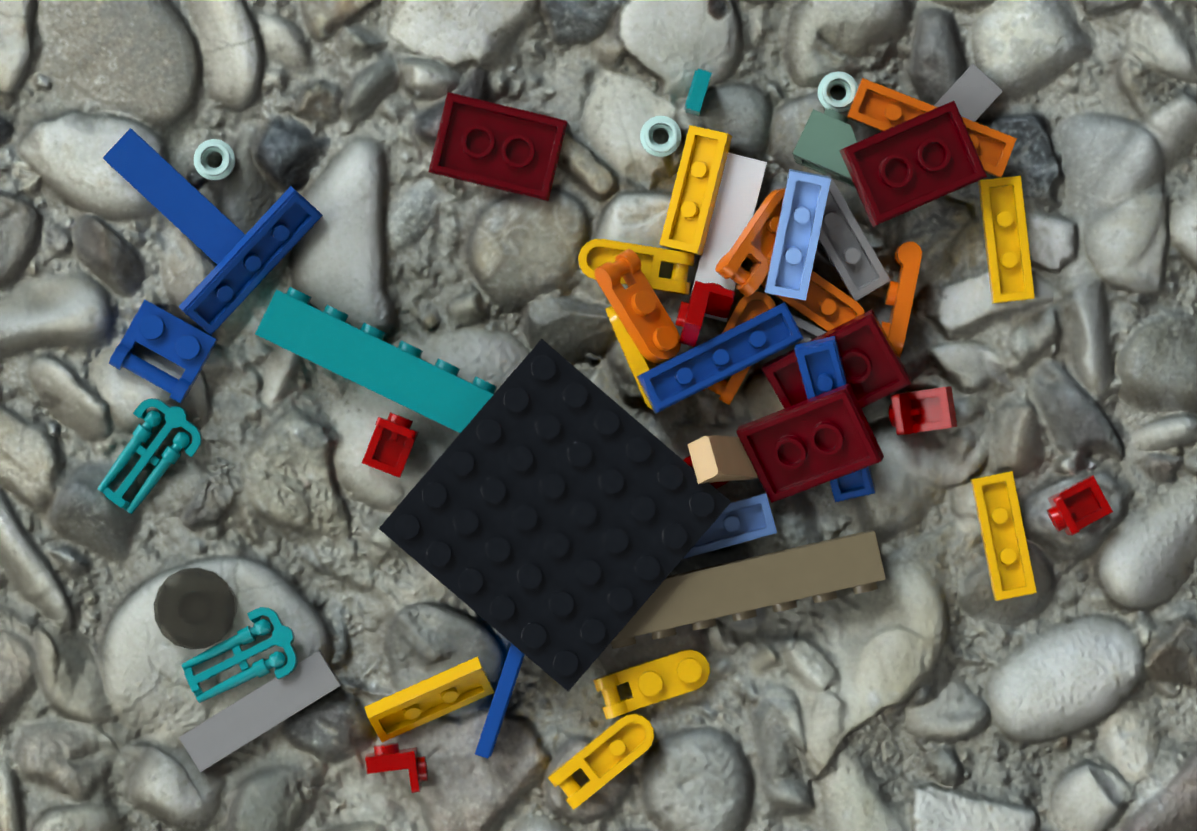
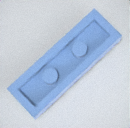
(797, 234)

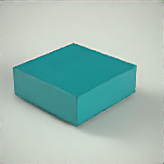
(697, 92)

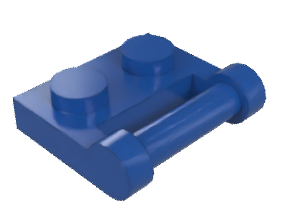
(172, 340)

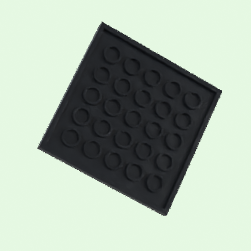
(554, 515)

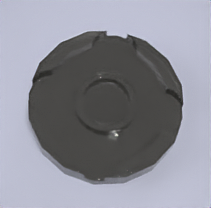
(195, 608)

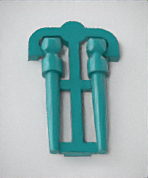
(175, 418)
(281, 636)

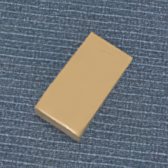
(720, 459)

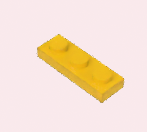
(695, 190)
(1006, 239)
(1003, 536)
(429, 699)

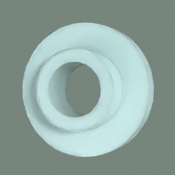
(833, 79)
(664, 123)
(205, 150)

